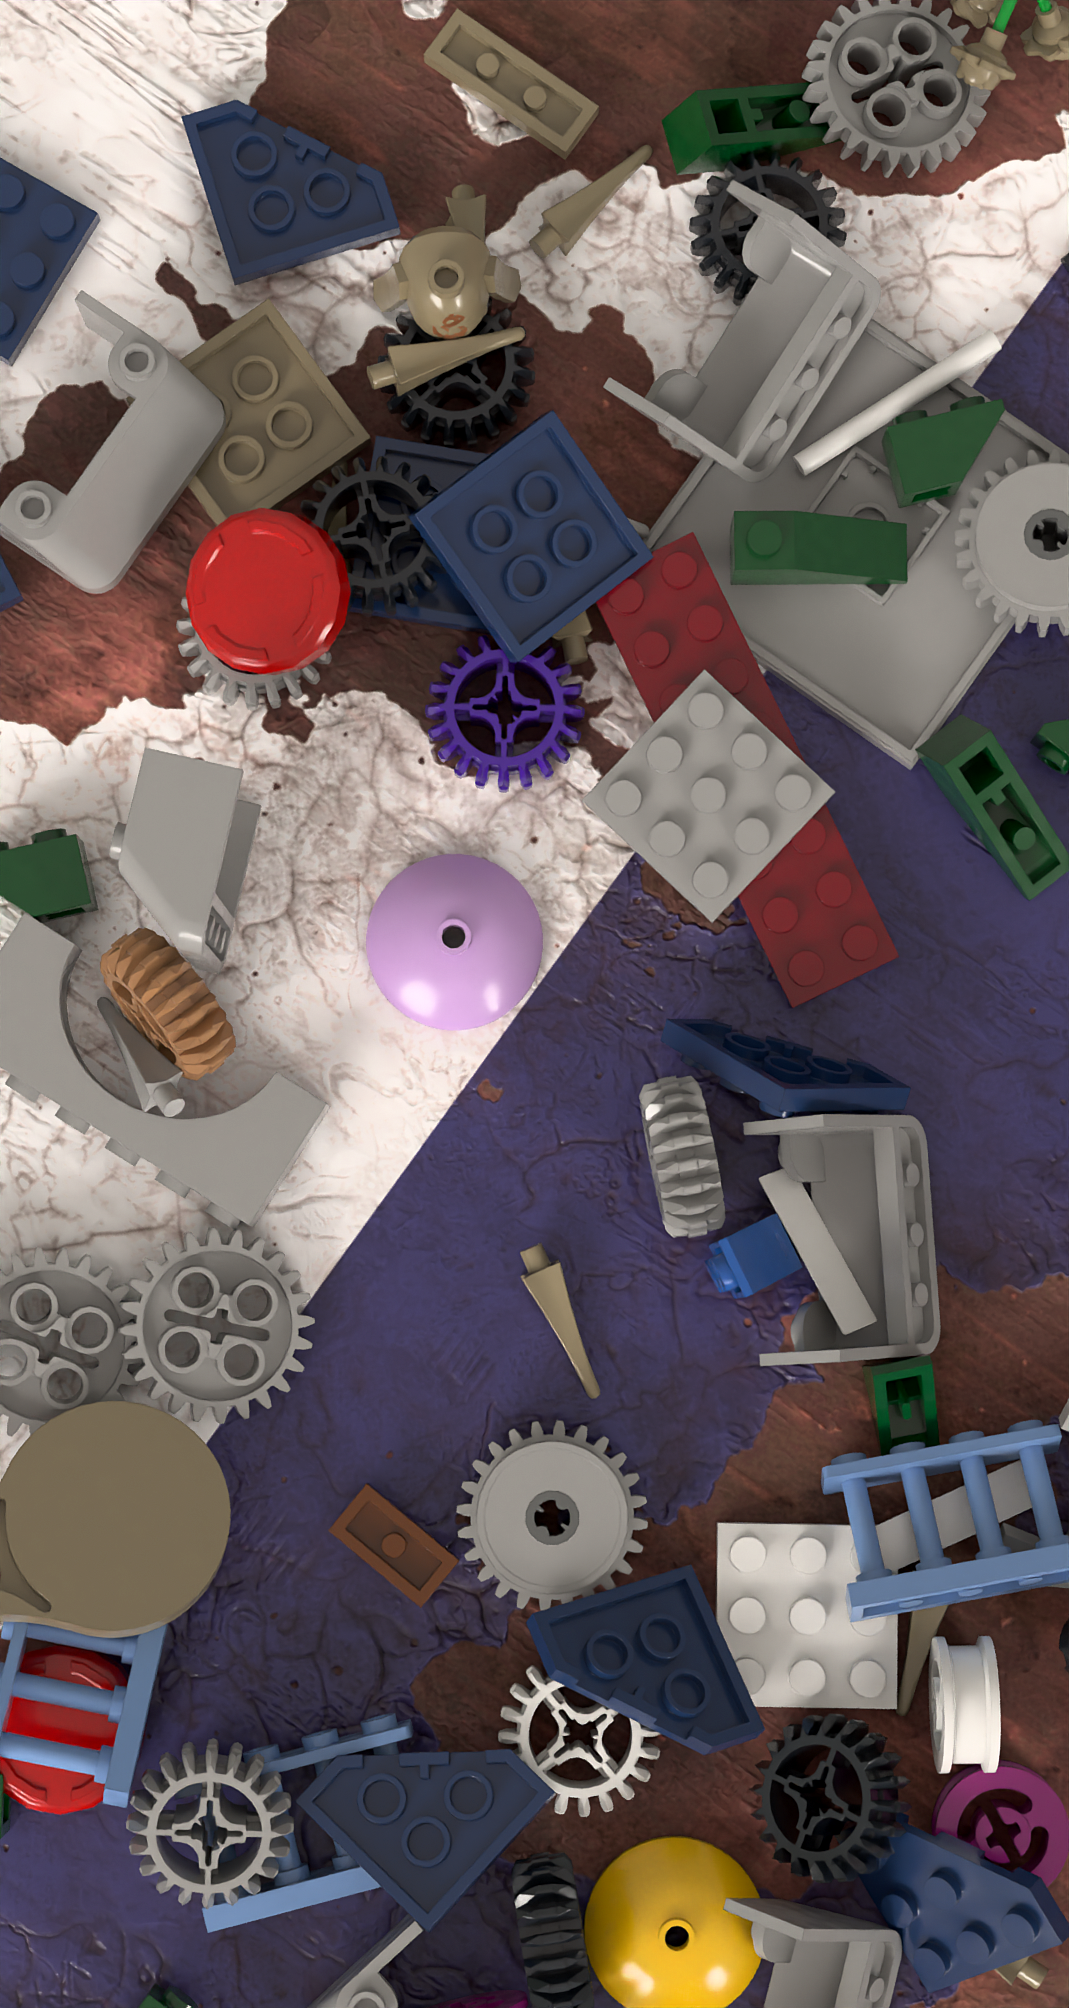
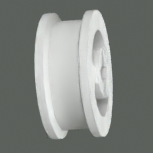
(964, 1704)

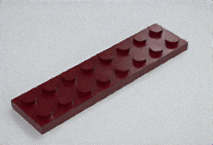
(810, 898)

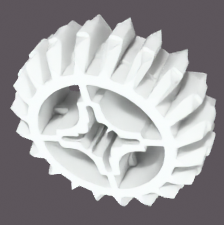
(557, 1751)

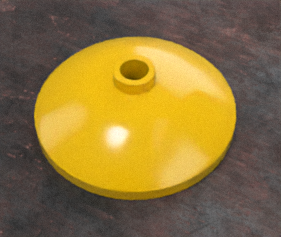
(661, 1887)

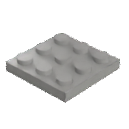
(708, 796)

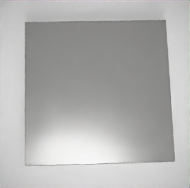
(868, 654)

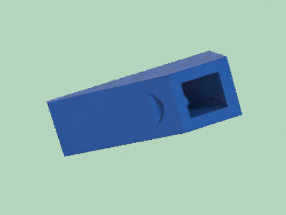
(752, 1258)

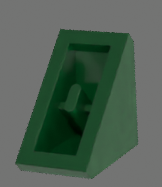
(902, 1401)

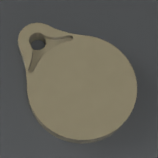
(110, 1521)

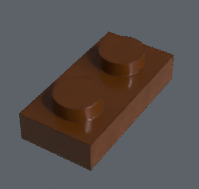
(394, 1545)

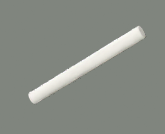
(897, 402)

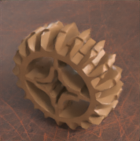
(168, 1002)

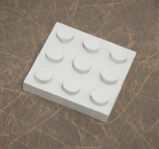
(791, 1622)

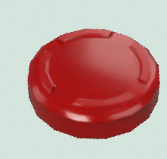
(267, 591)
(49, 1787)

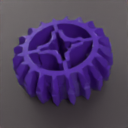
(478, 714)

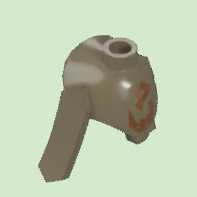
(446, 281)

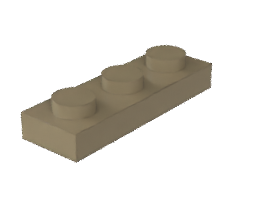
(511, 84)

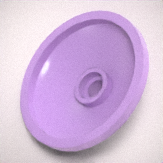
(462, 984)

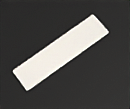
(818, 1251)
(953, 1516)

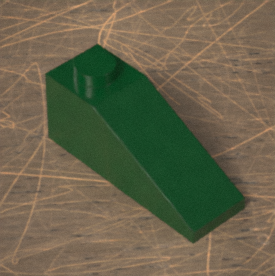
(734, 122)
(815, 549)
(995, 804)

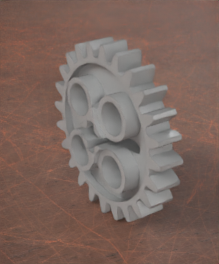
(872, 39)
(71, 1293)
(204, 1378)

